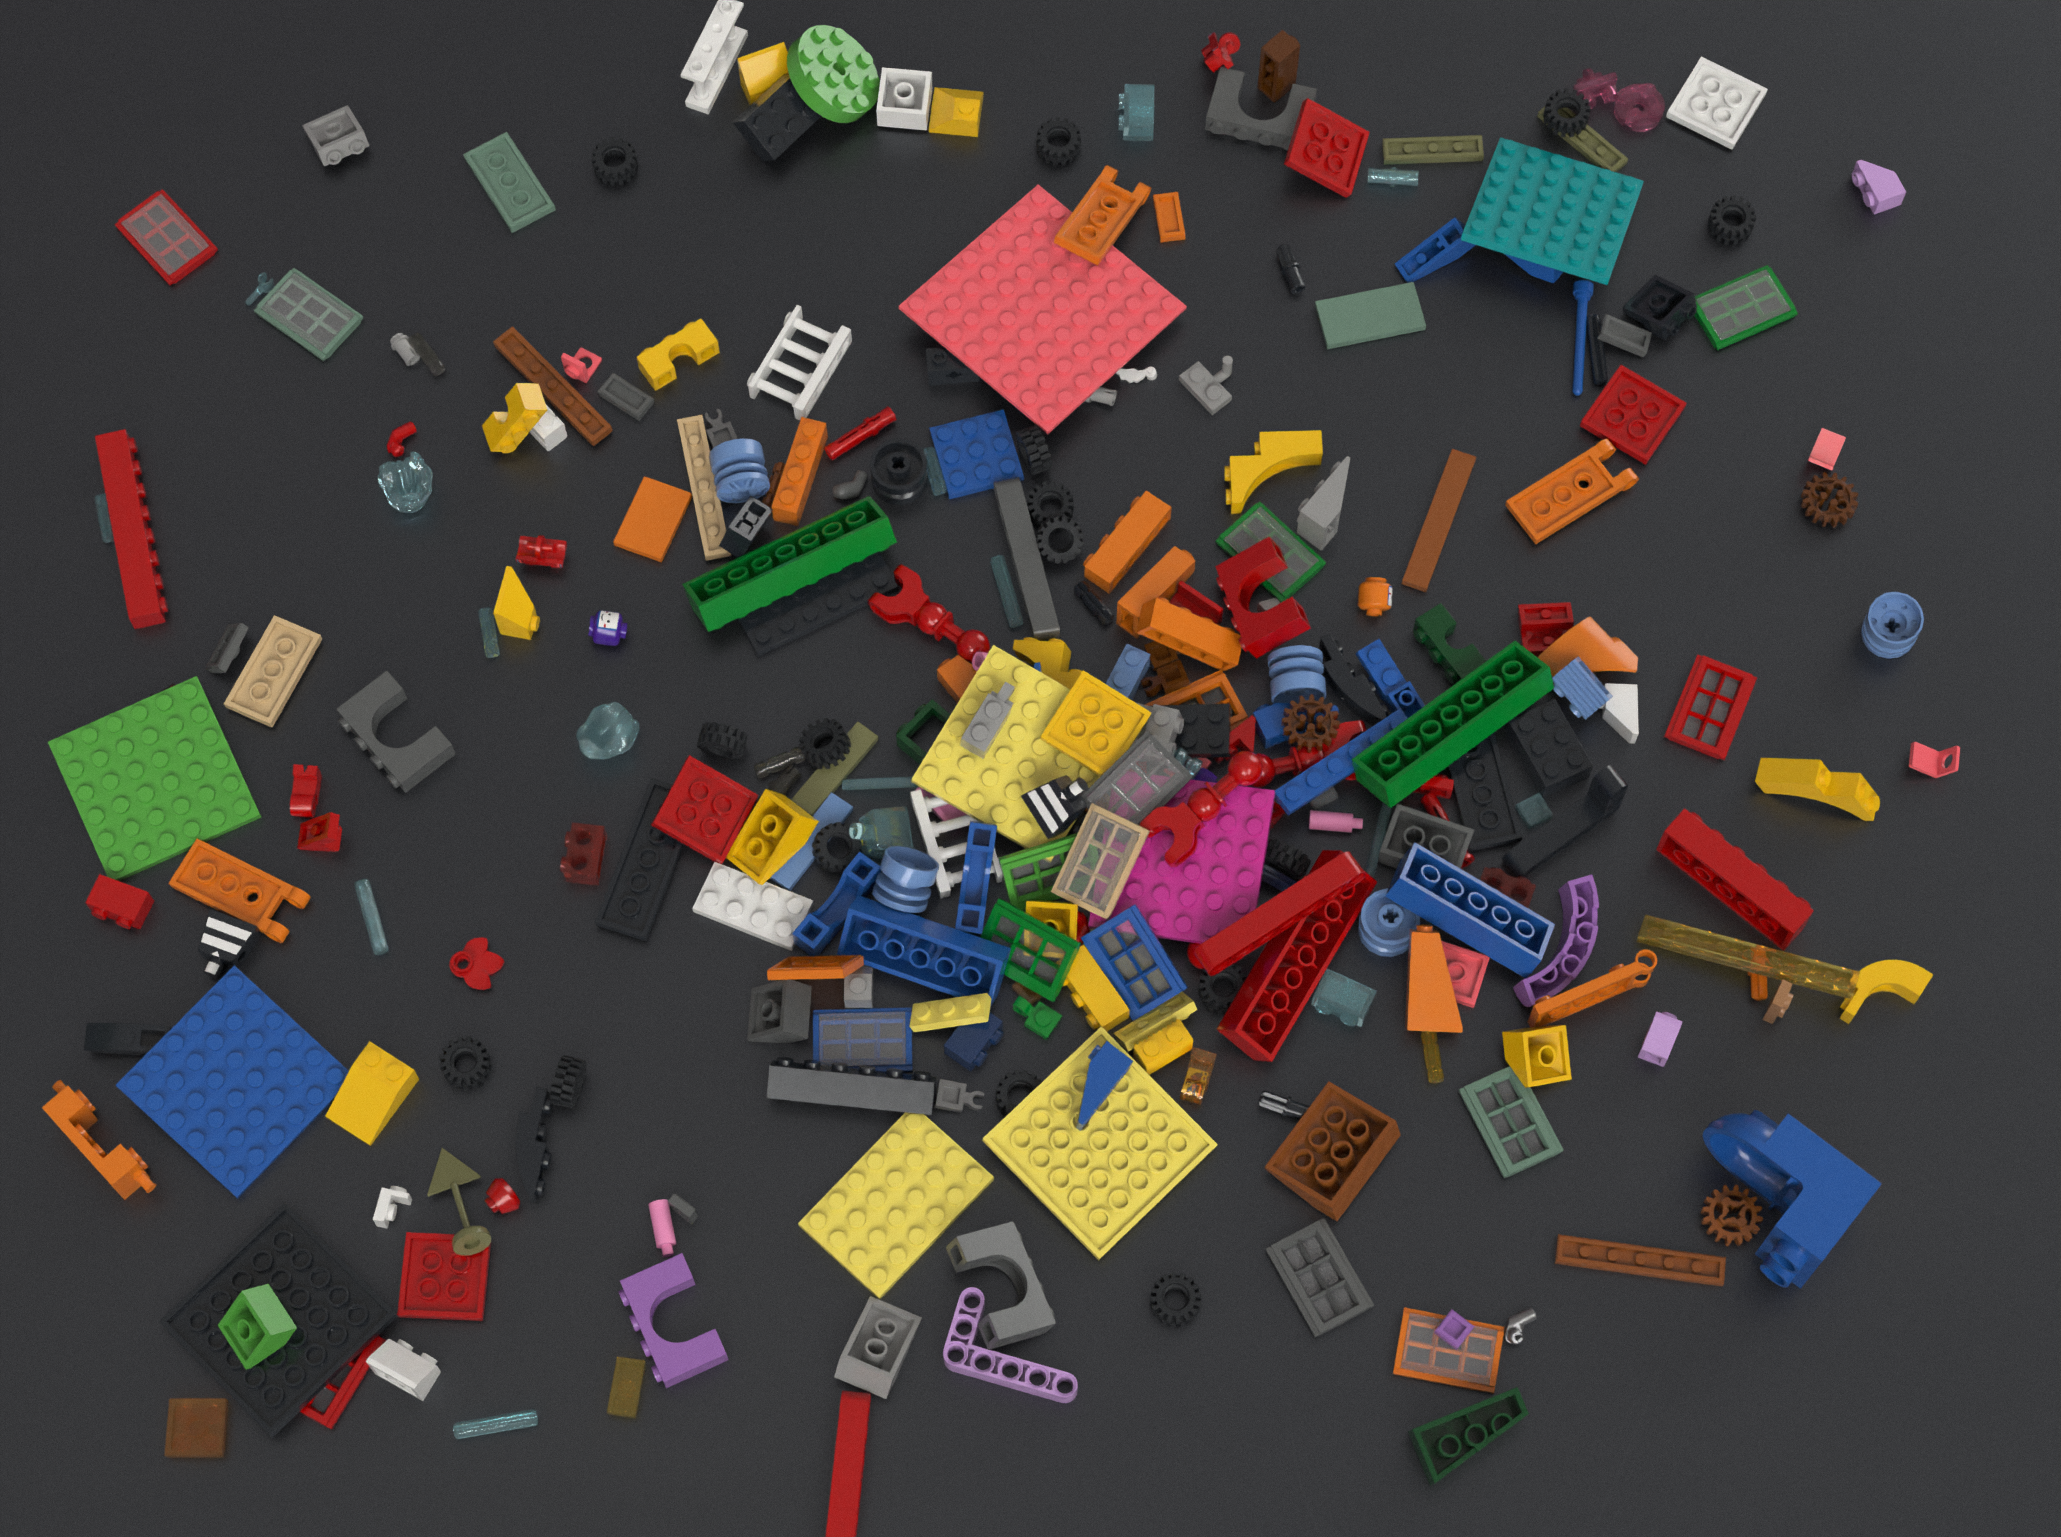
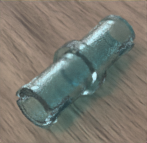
(1393, 176)

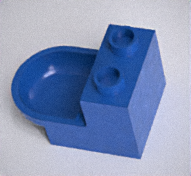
(1800, 1177)

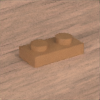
(1779, 1002)

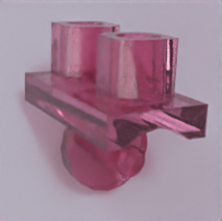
(1595, 85)

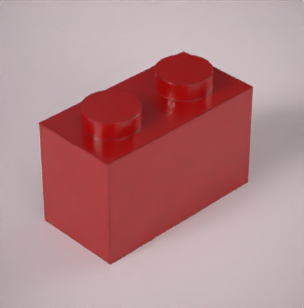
(119, 902)

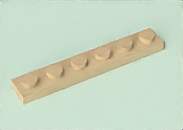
(702, 485)

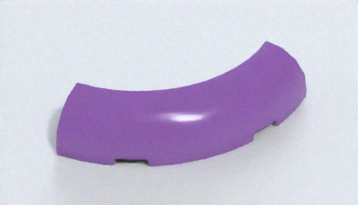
(1576, 943)

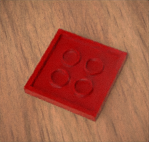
(1326, 148)
(1633, 414)
(704, 810)
(439, 1281)

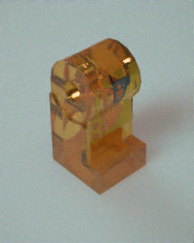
(1198, 1075)

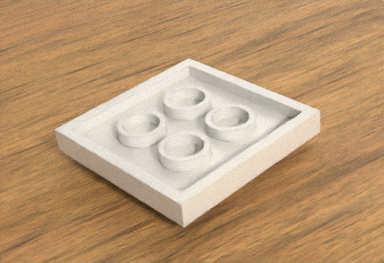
(1716, 103)

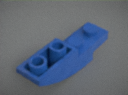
(1388, 680)

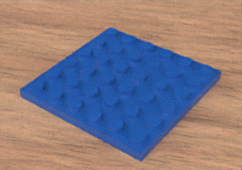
(235, 1081)

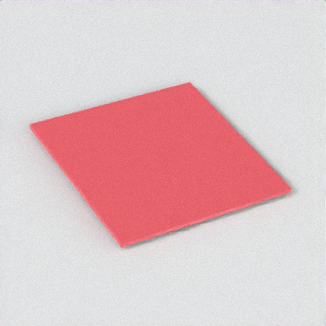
(1039, 316)

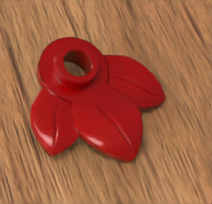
(480, 964)

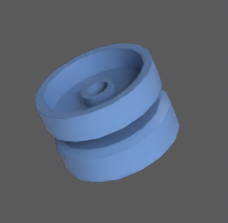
(1378, 934)

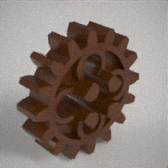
(1825, 486)
(1310, 707)

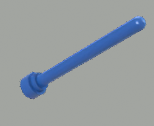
(1582, 291)

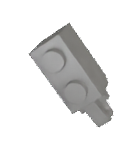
(988, 721)

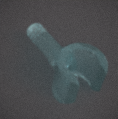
(262, 287)

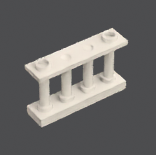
(714, 55)
(813, 382)
(930, 830)

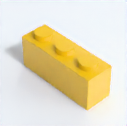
(1095, 993)

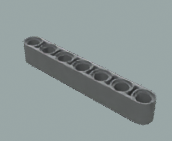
(1026, 559)

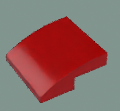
(1543, 624)

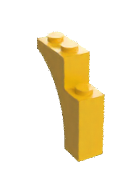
(1271, 455)
(1053, 657)
(1814, 781)

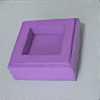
(1454, 1329)

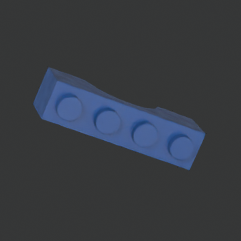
(975, 877)
(823, 924)

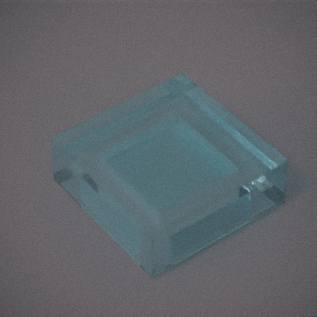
(1534, 811)

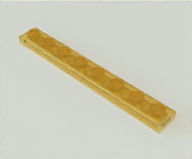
(1748, 957)

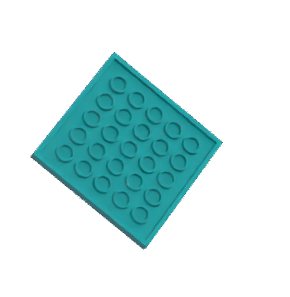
(1552, 211)

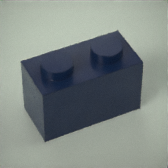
(971, 1041)

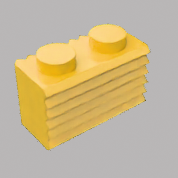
(1163, 1047)

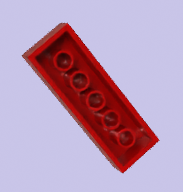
(1734, 879)

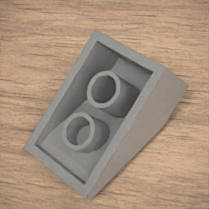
(877, 1347)

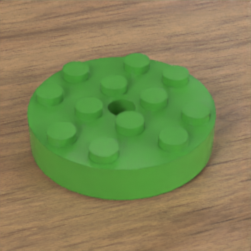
(833, 73)

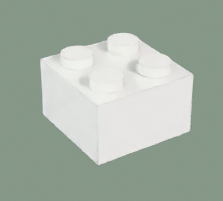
(904, 98)

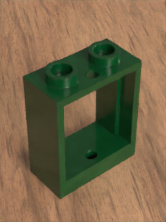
(906, 730)

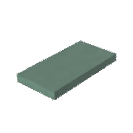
(509, 182)
(1370, 315)

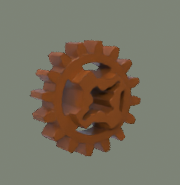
(1725, 1206)

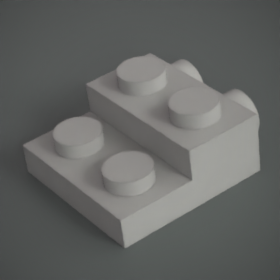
(336, 136)
(1163, 725)

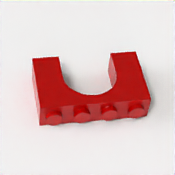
(1239, 579)

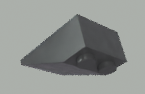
(1433, 833)

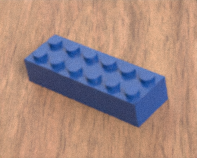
(1470, 910)
(923, 950)

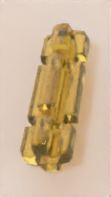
(1432, 1056)

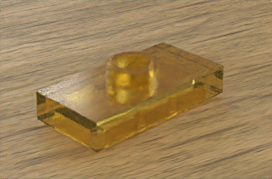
(626, 1387)

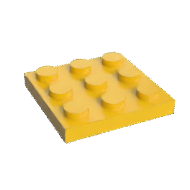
(1095, 724)

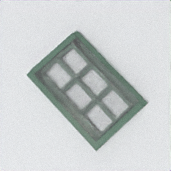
(308, 314)
(1510, 1121)

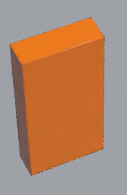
(1169, 217)

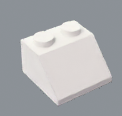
(404, 1368)

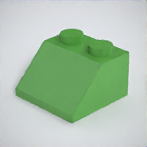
(256, 1325)

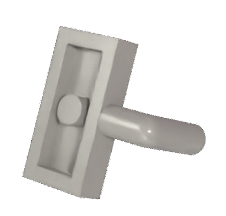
(1208, 387)

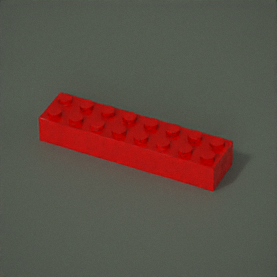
(1290, 972)

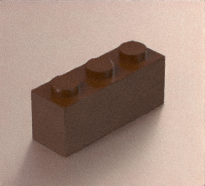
(1278, 65)

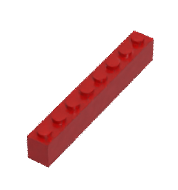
(130, 529)

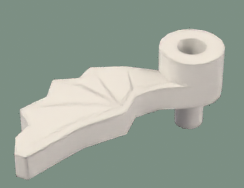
(1136, 376)

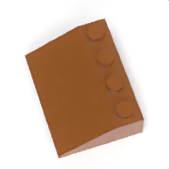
(1333, 1150)

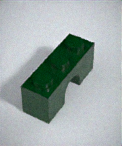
(1432, 630)

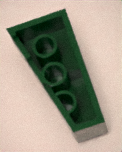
(1458, 1436)

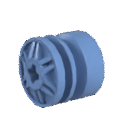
(739, 470)
(1894, 611)
(1296, 673)
(905, 879)

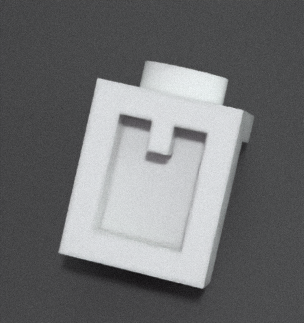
(386, 1207)

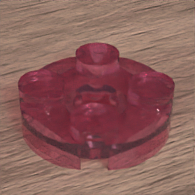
(1639, 94)

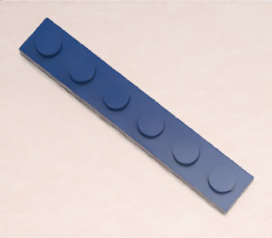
(1332, 768)

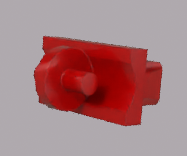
(1220, 52)
(541, 551)

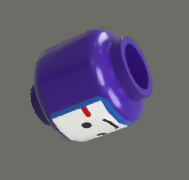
(607, 628)

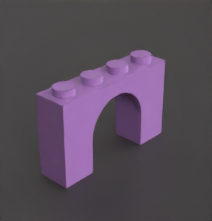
(644, 1294)

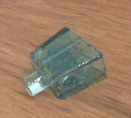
(882, 830)

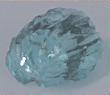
(406, 483)
(607, 732)

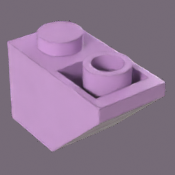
(1878, 185)
(1660, 1038)

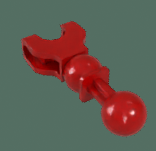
(931, 617)
(1301, 760)
(1203, 805)

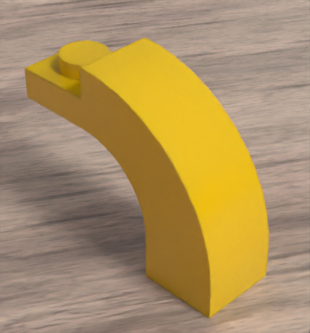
(1887, 975)

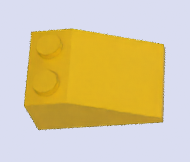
(771, 836)
(371, 1093)

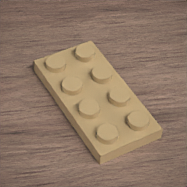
(273, 671)

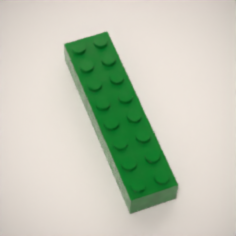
(789, 563)
(1452, 724)

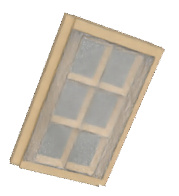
(1100, 861)

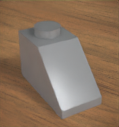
(859, 989)

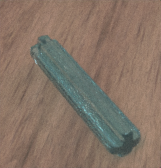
(1006, 591)
(371, 916)
(495, 1424)

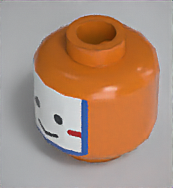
(1375, 596)

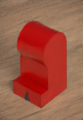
(305, 790)

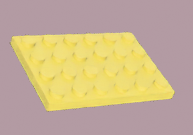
(896, 1202)

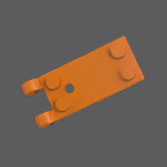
(1093, 225)
(1560, 499)
(228, 882)
(1617, 981)

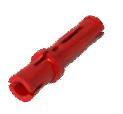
(863, 431)

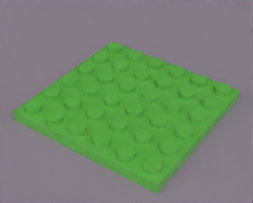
(154, 779)

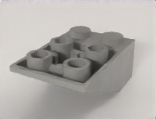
(1321, 513)

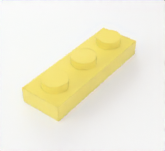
(1175, 1008)
(950, 1012)

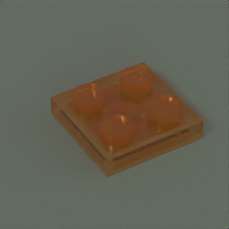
(196, 1427)

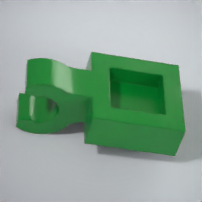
(1040, 1019)

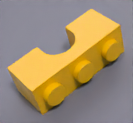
(692, 340)
(508, 429)

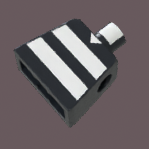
(1057, 804)
(226, 942)

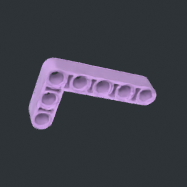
(999, 1361)

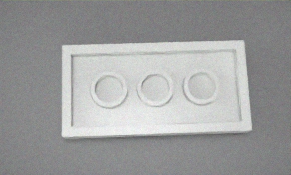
(751, 907)

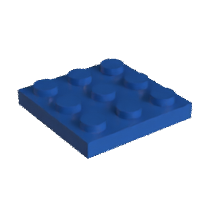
(975, 453)

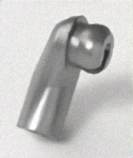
(1516, 1323)

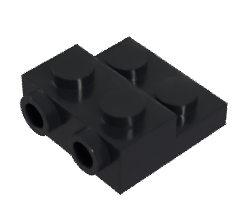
(1661, 307)

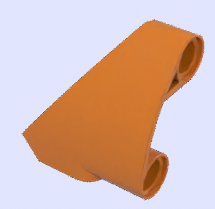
(1593, 647)

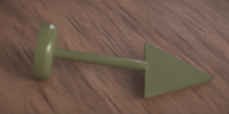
(449, 1175)

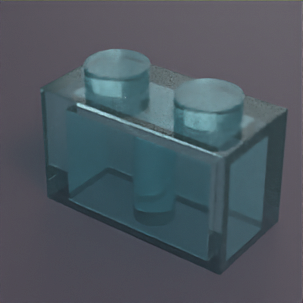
(1138, 112)
(1343, 998)

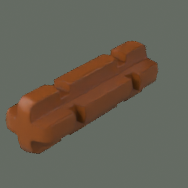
(774, 483)

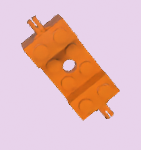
(74, 1116)

